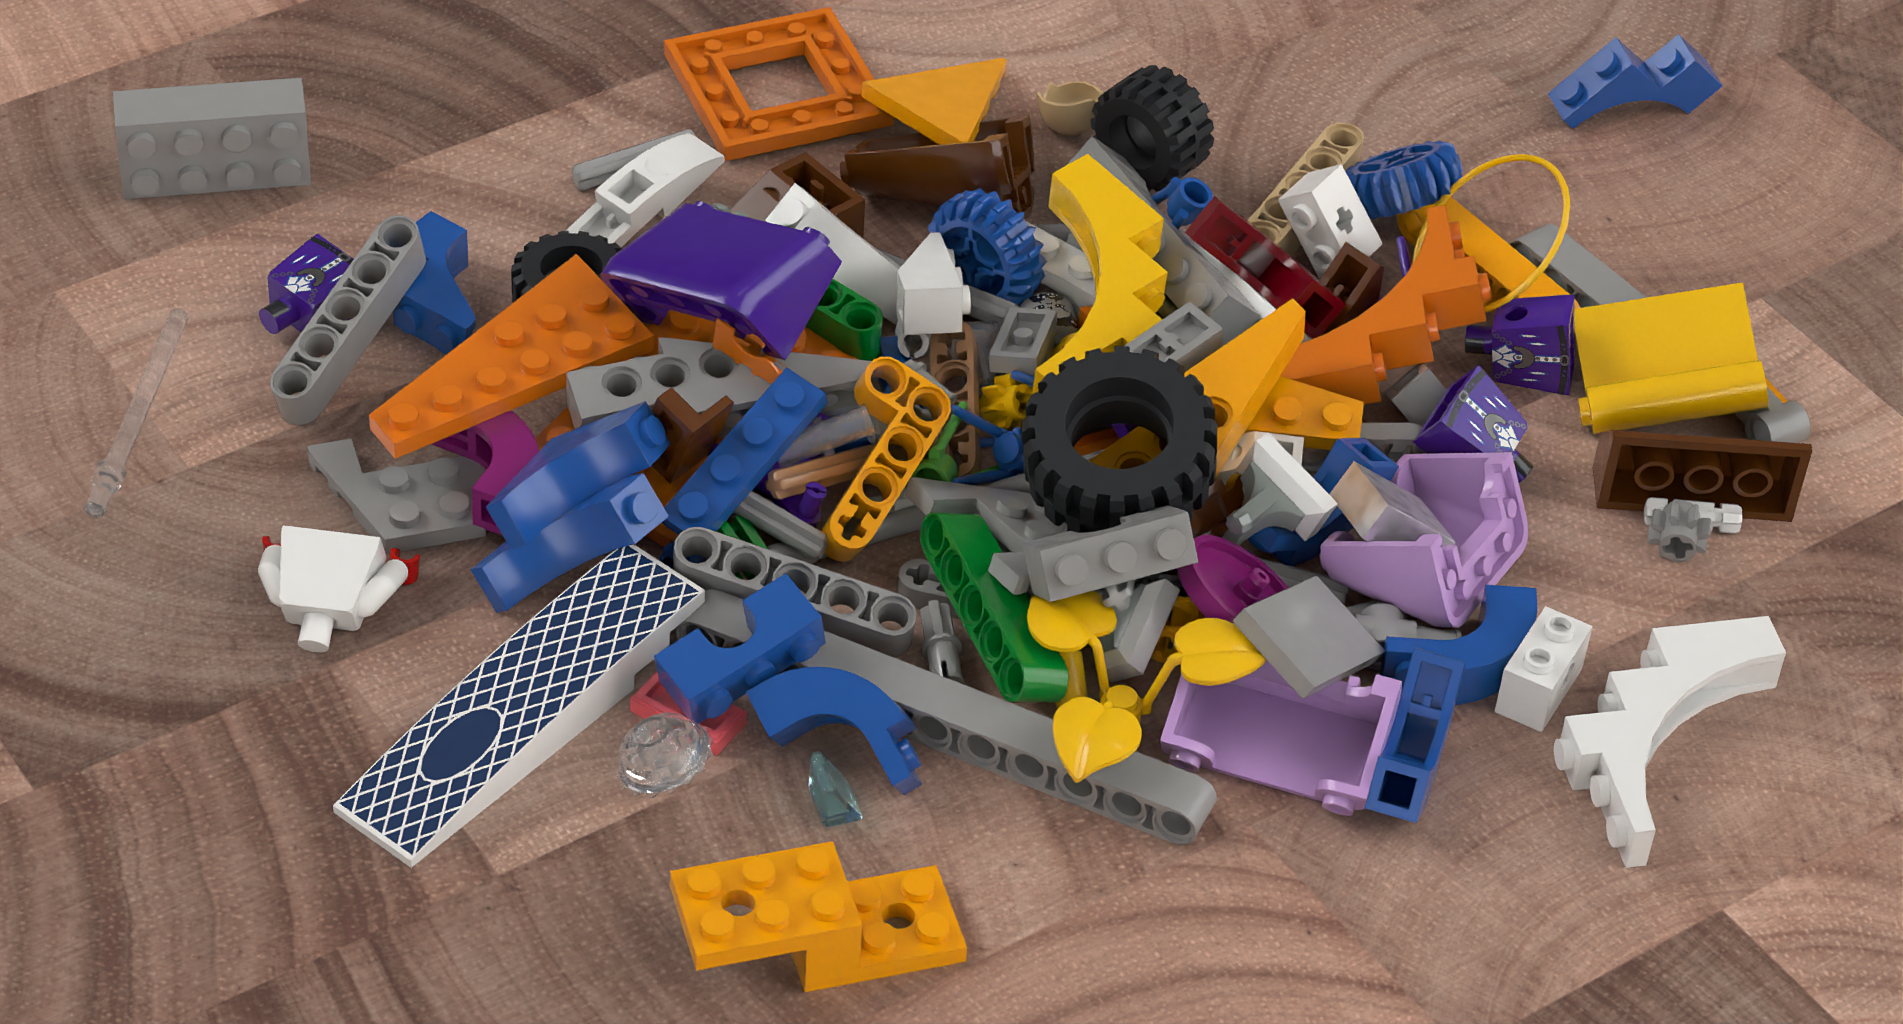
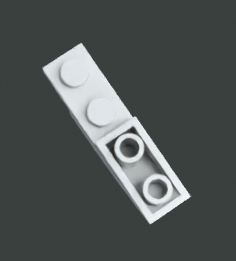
(647, 187)

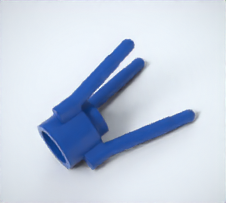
(1185, 200)
(1006, 449)

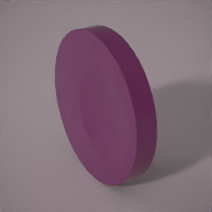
(1227, 578)

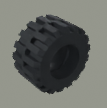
(1155, 124)
(551, 252)

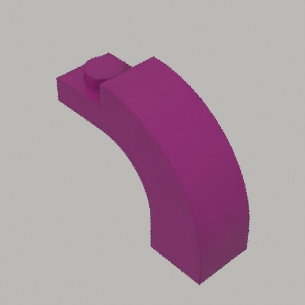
(502, 448)

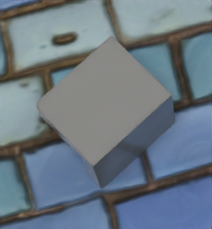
(1416, 394)

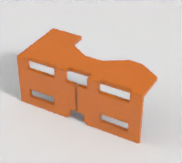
(726, 342)

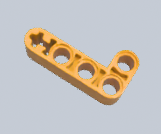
(880, 467)

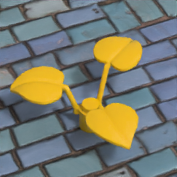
(1105, 733)

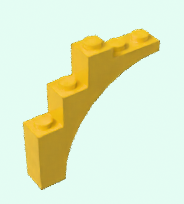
(1119, 242)

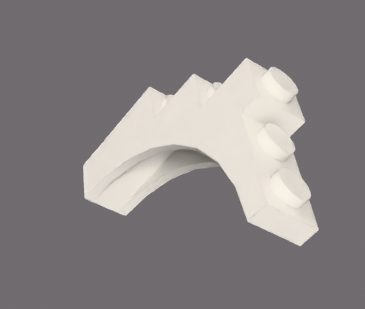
(1678, 677)

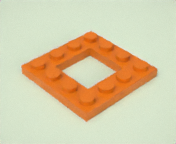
(703, 65)

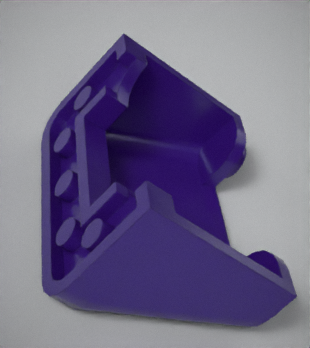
(727, 268)

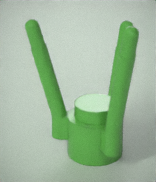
(938, 464)

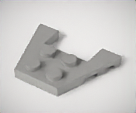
(403, 504)
(1008, 514)

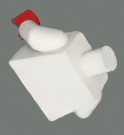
(330, 580)

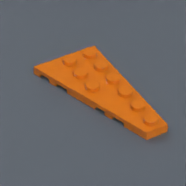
(514, 359)

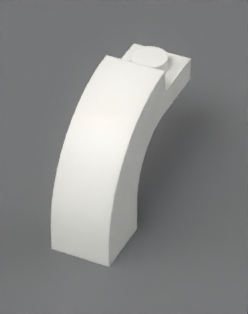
(862, 265)

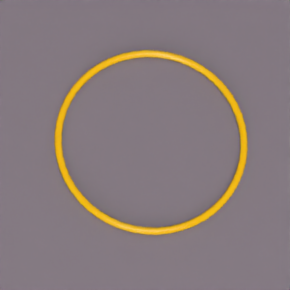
(1560, 235)

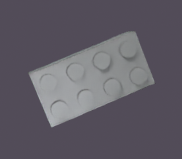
(212, 138)

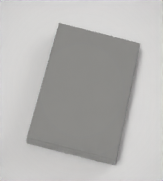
(1308, 636)

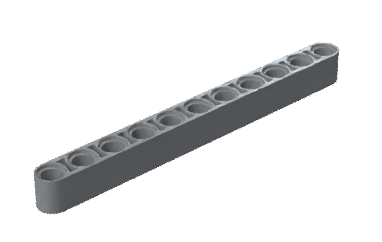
(994, 733)

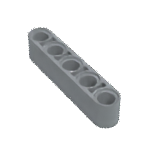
(1575, 268)
(342, 339)
(821, 587)

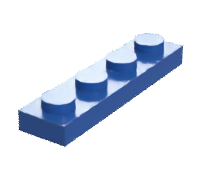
(746, 454)

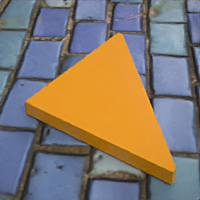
(942, 101)

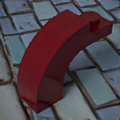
(1264, 265)

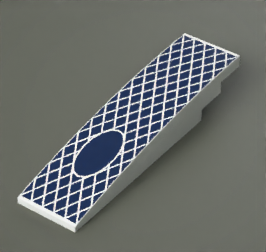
(521, 704)

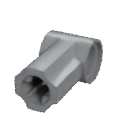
(1778, 422)

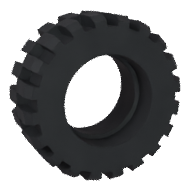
(1113, 391)

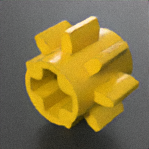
(1005, 402)

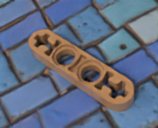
(943, 369)

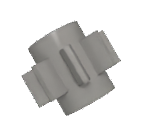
(1679, 531)

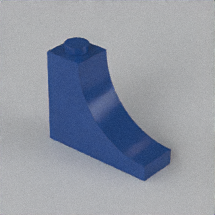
(576, 468)
(596, 526)

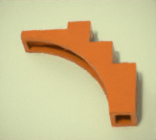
(1398, 330)

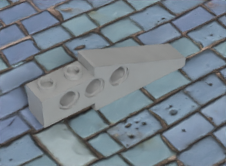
(702, 379)

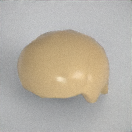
(1068, 107)

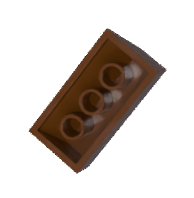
(1751, 473)

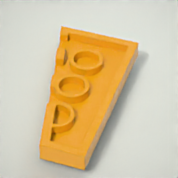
(1308, 413)

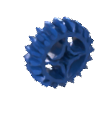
(1405, 178)
(991, 244)

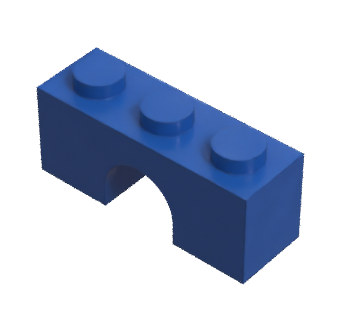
(710, 678)

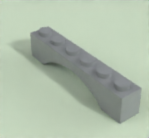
(1189, 273)

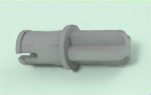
(940, 643)

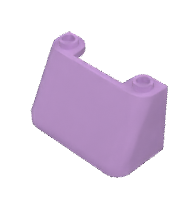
(1438, 583)
(1275, 738)

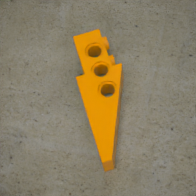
(1235, 380)

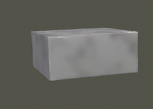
(1383, 509)

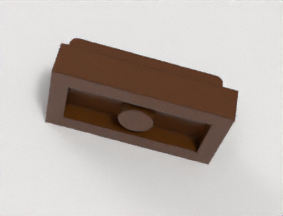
(687, 432)

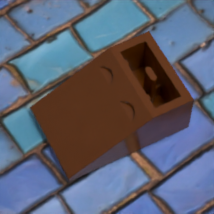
(813, 178)

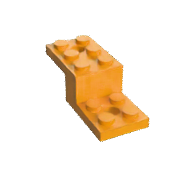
(817, 915)

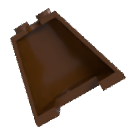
(931, 174)

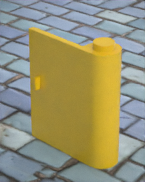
(1668, 359)

